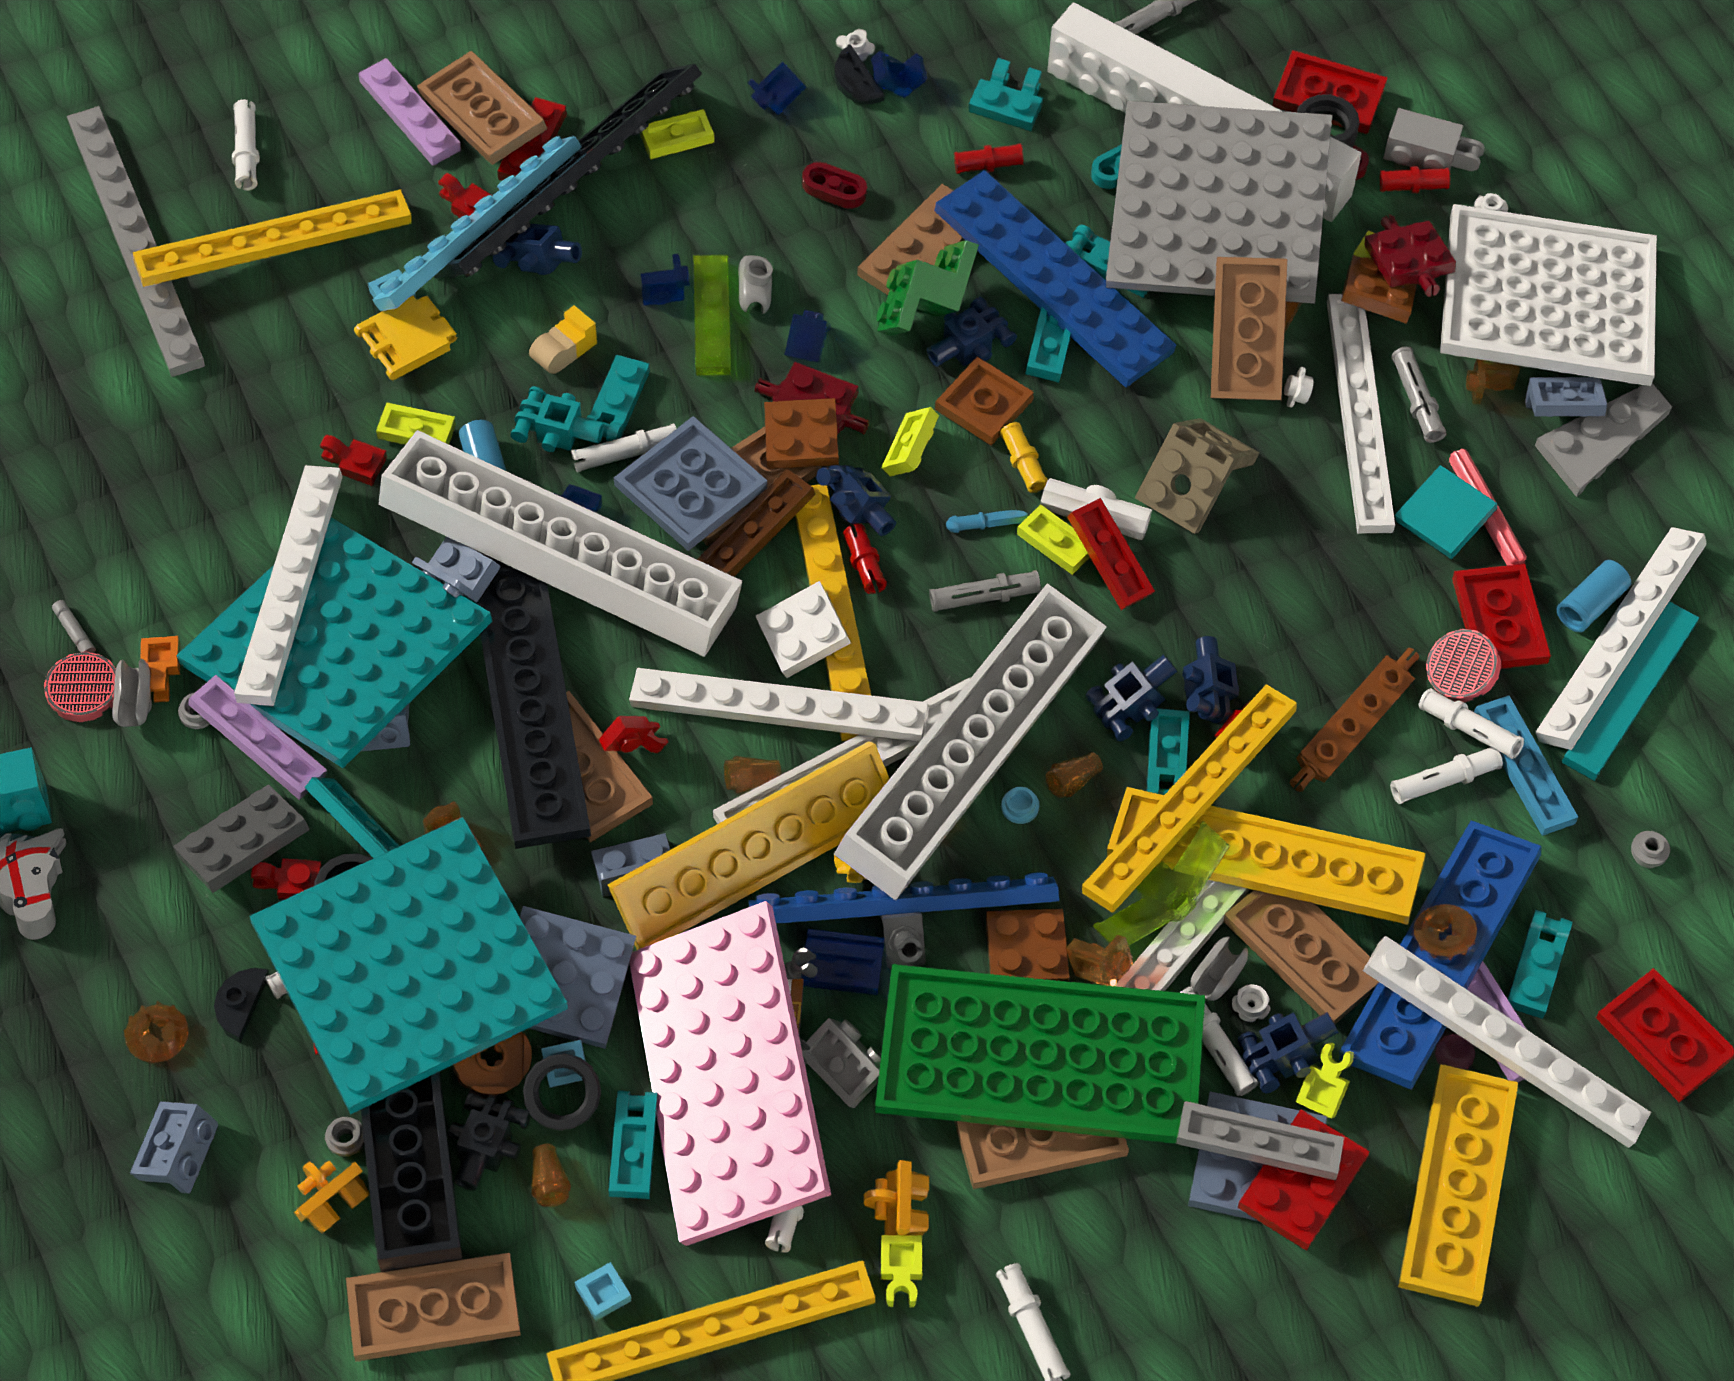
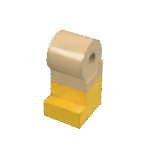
(564, 341)

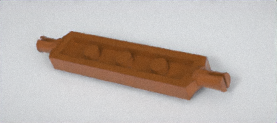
(1354, 719)

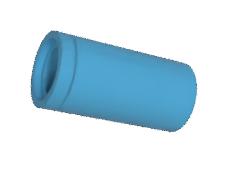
(480, 441)
(1593, 596)

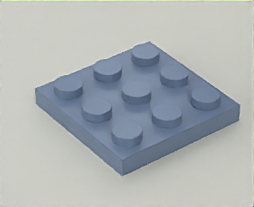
(690, 483)
(588, 969)
(1223, 1179)

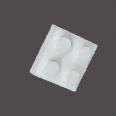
(803, 629)

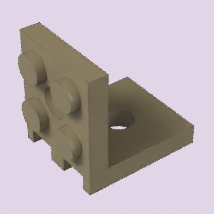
(1205, 458)

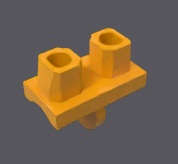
(893, 1200)
(316, 1208)

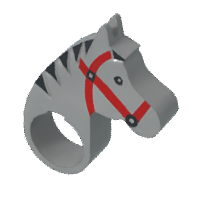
(26, 879)

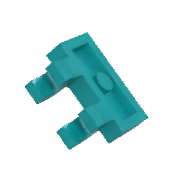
(1006, 104)

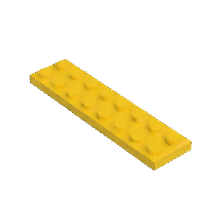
(748, 848)
(1295, 860)

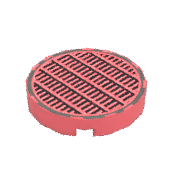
(1463, 665)
(80, 686)

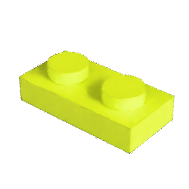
(677, 134)
(401, 422)
(910, 441)
(1053, 539)

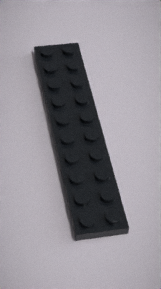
(599, 142)
(531, 712)

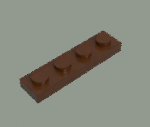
(758, 523)

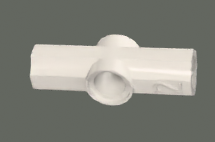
(1065, 498)

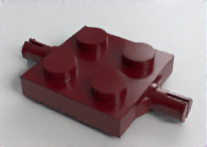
(1410, 254)
(811, 384)

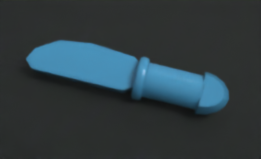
(982, 520)

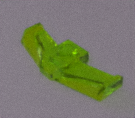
(1168, 892)

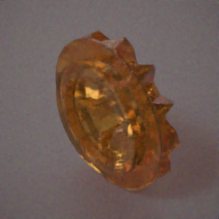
(1436, 920)
(148, 1047)

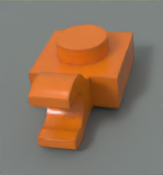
(162, 660)

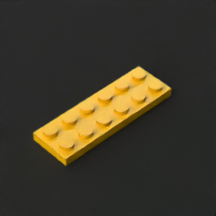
(1458, 1185)

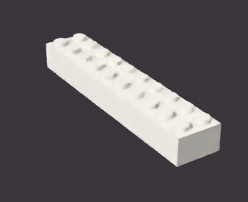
(1125, 67)
(560, 542)
(969, 742)

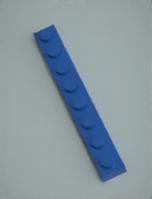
(918, 898)

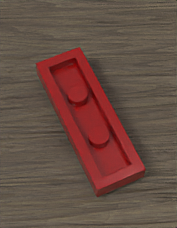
(553, 116)
(1110, 554)

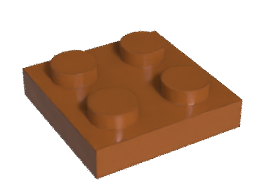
(1369, 290)
(984, 400)
(801, 433)
(1027, 944)

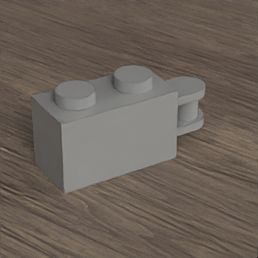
(1431, 143)

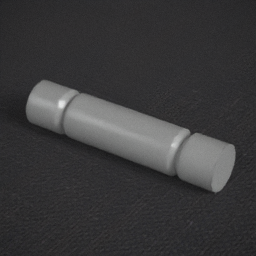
(72, 627)

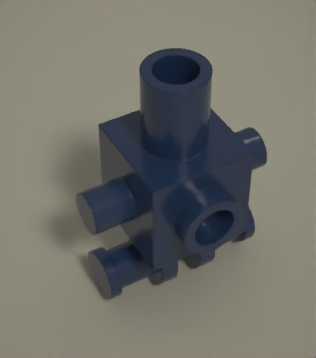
(538, 250)
(971, 335)
(858, 496)
(1210, 682)
(1131, 695)
(1285, 1048)

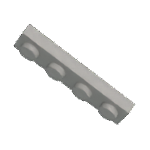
(1260, 1140)

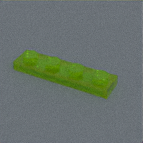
(712, 315)

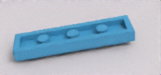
(1530, 771)

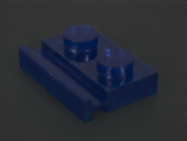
(845, 961)

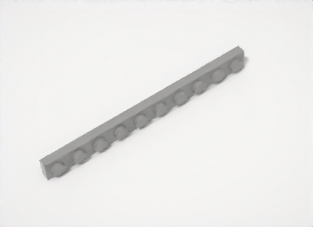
(133, 235)

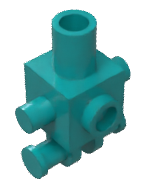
(555, 421)

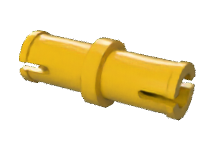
(1024, 457)

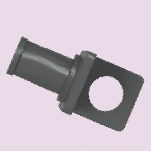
(904, 939)

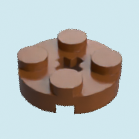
(504, 1075)

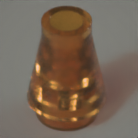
(748, 773)
(1071, 775)
(549, 1179)

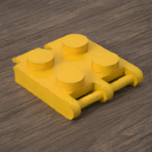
(407, 335)

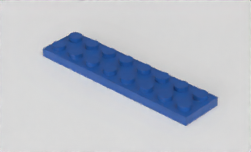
(1055, 278)
(1485, 880)

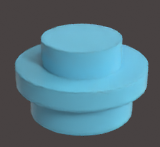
(1020, 805)

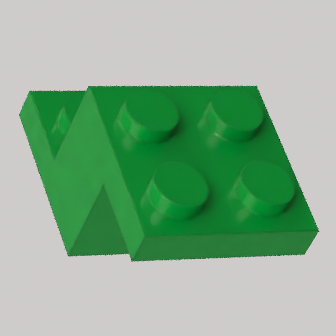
(926, 287)

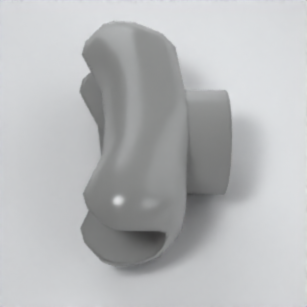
(755, 282)
(131, 694)
(1218, 970)

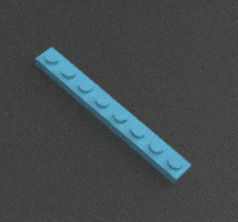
(469, 228)

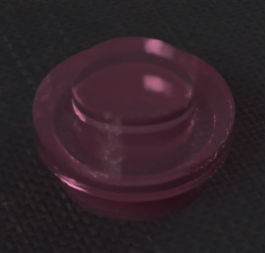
(1455, 1052)

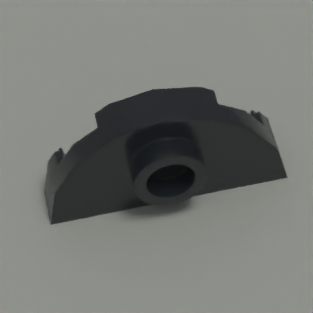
(855, 79)
(238, 999)

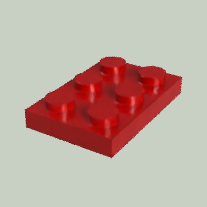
(1313, 76)
(1504, 609)
(1666, 1035)
(1301, 1202)

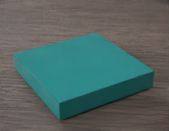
(1445, 512)

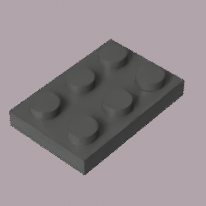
(240, 838)

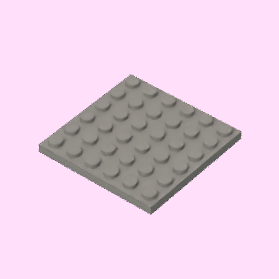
(1215, 187)

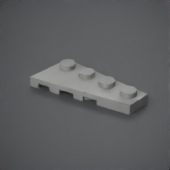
(1591, 443)

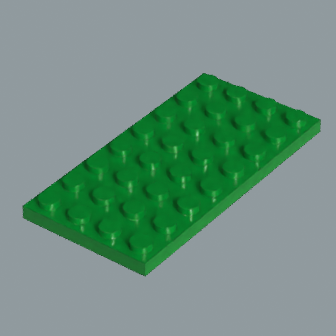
(1039, 1053)

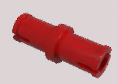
(988, 158)
(1414, 179)
(864, 558)

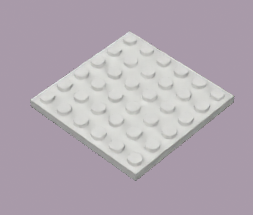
(1551, 295)

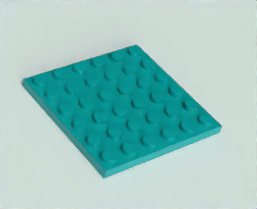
(361, 648)
(407, 964)

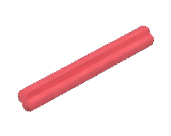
(1497, 524)

